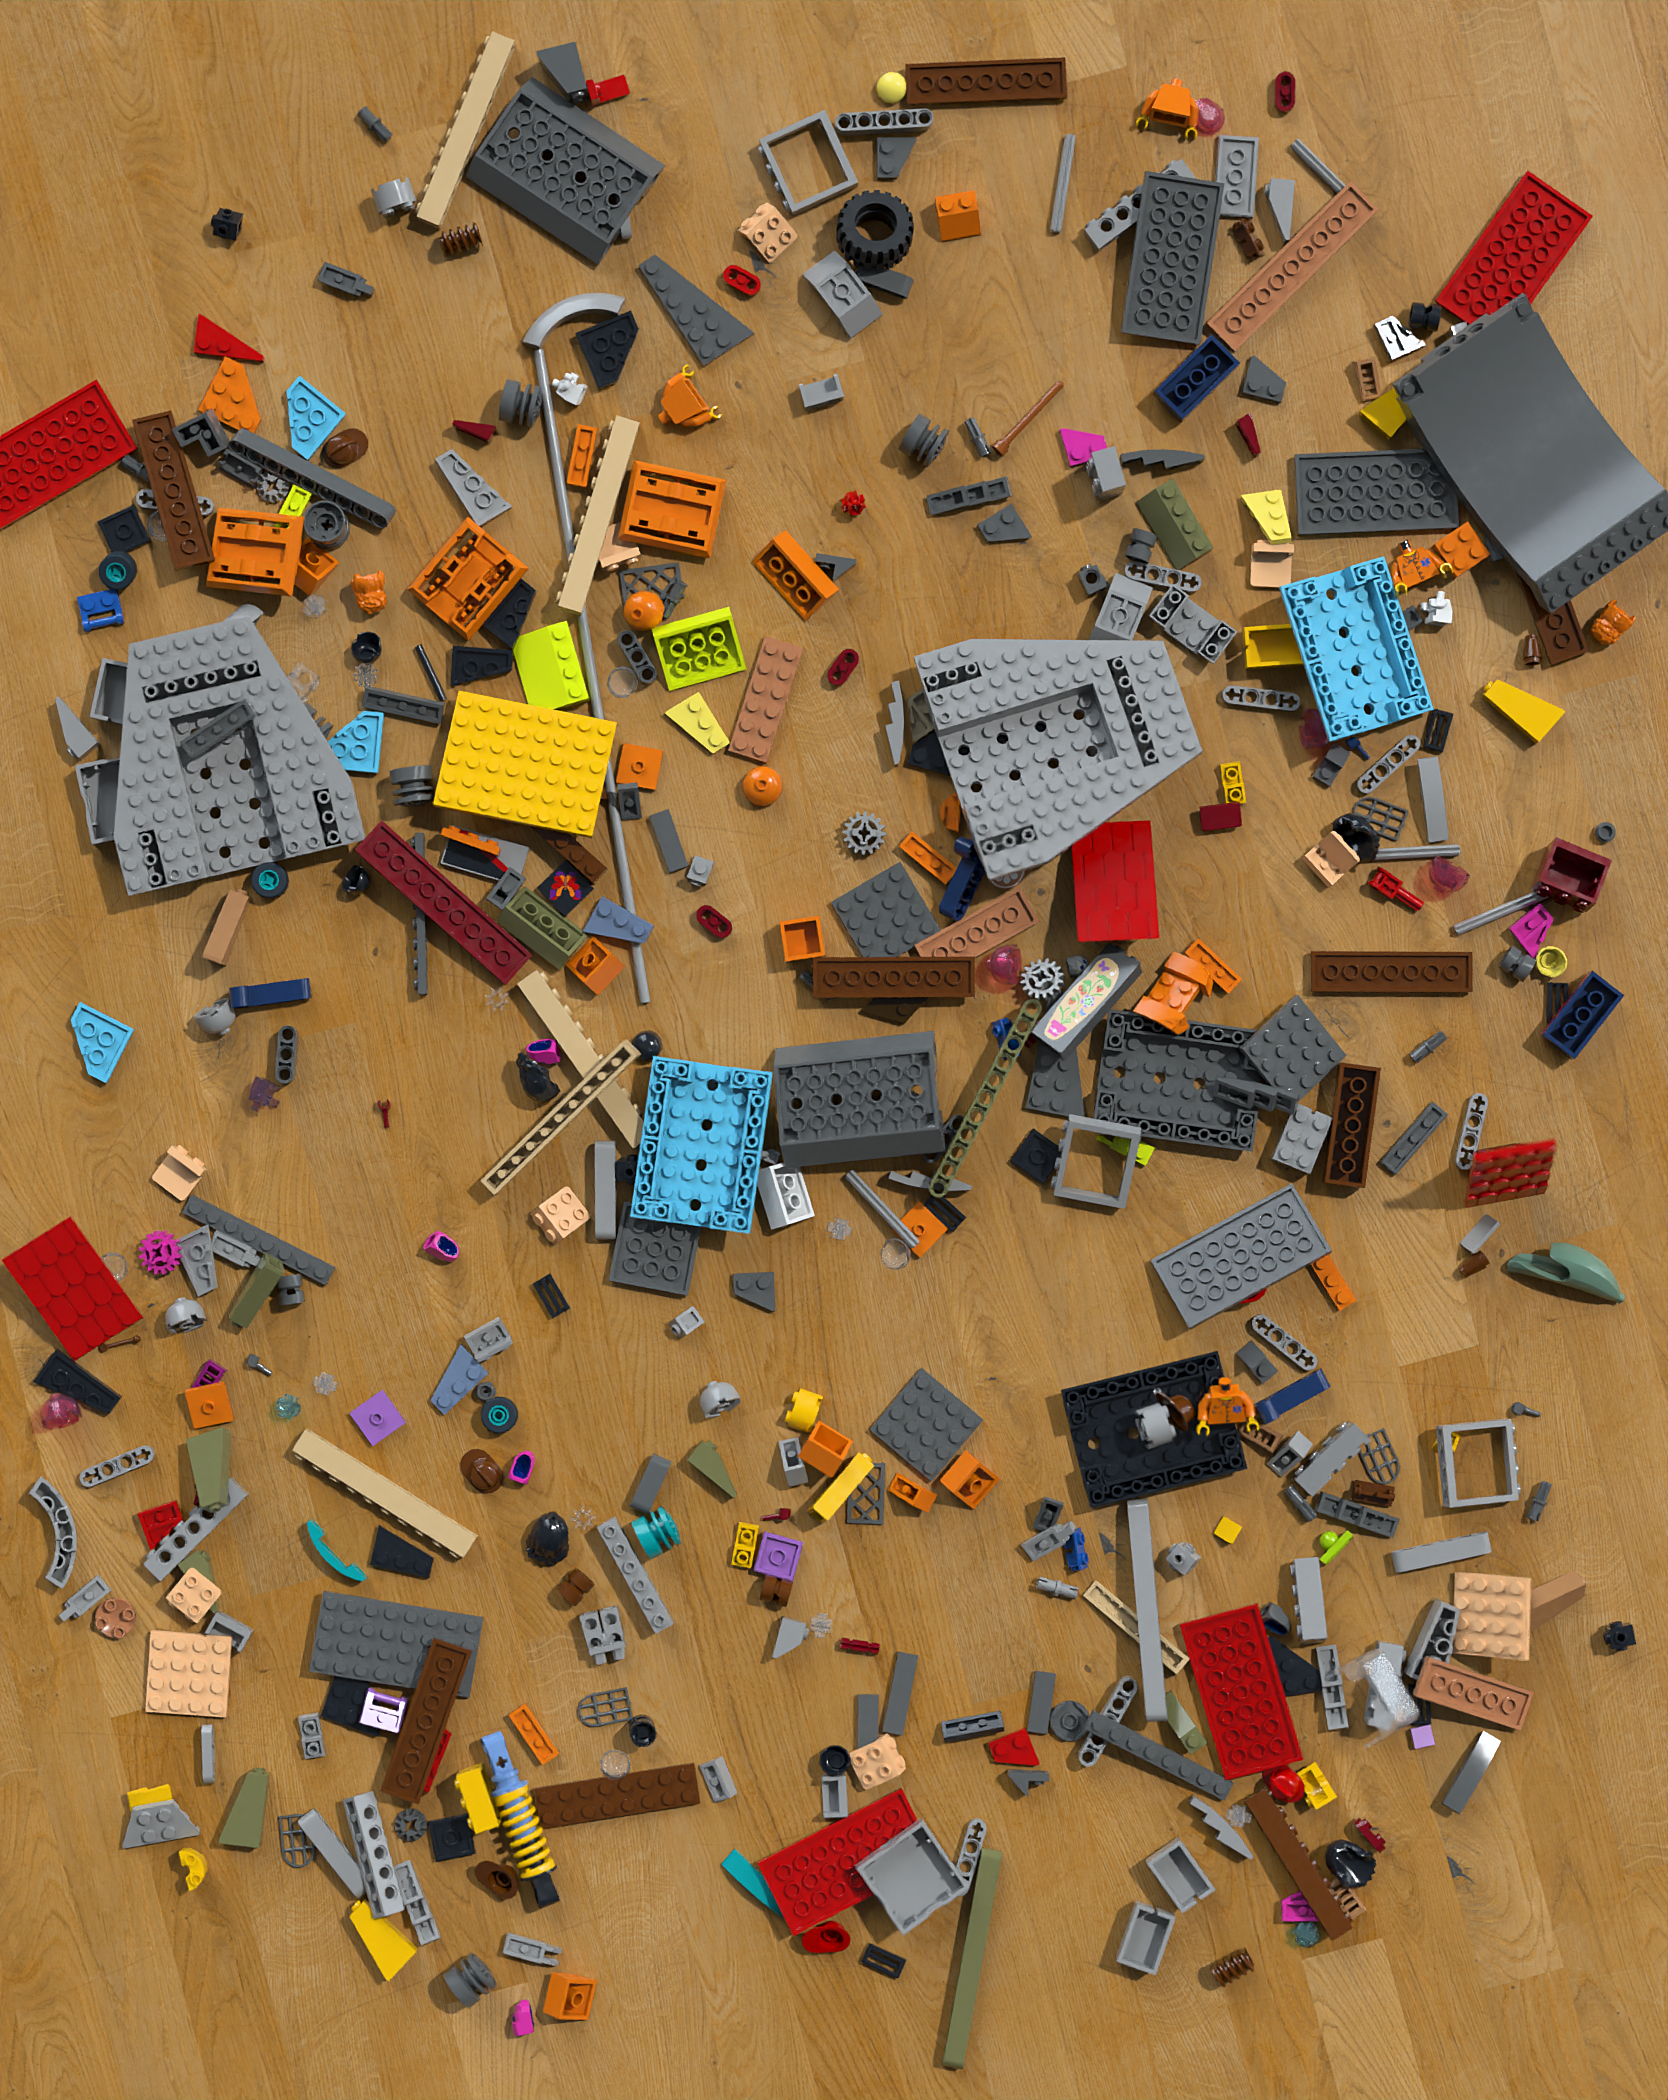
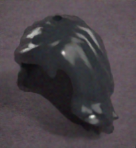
(1358, 835)
(536, 1080)
(548, 1540)
(1349, 1863)

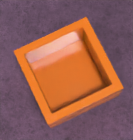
(1461, 549)
(802, 938)
(825, 1449)

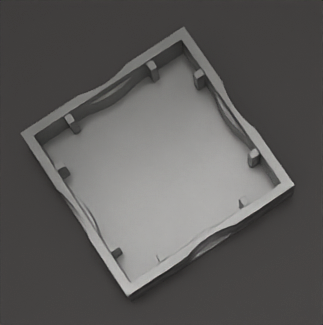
(99, 790)
(912, 1876)

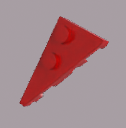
(218, 342)

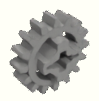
(855, 833)
(1044, 982)

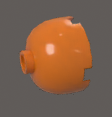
(643, 611)
(762, 786)

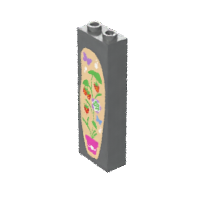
(1087, 1001)

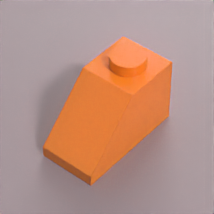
(912, 1492)

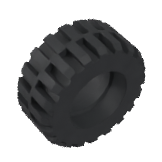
(881, 208)

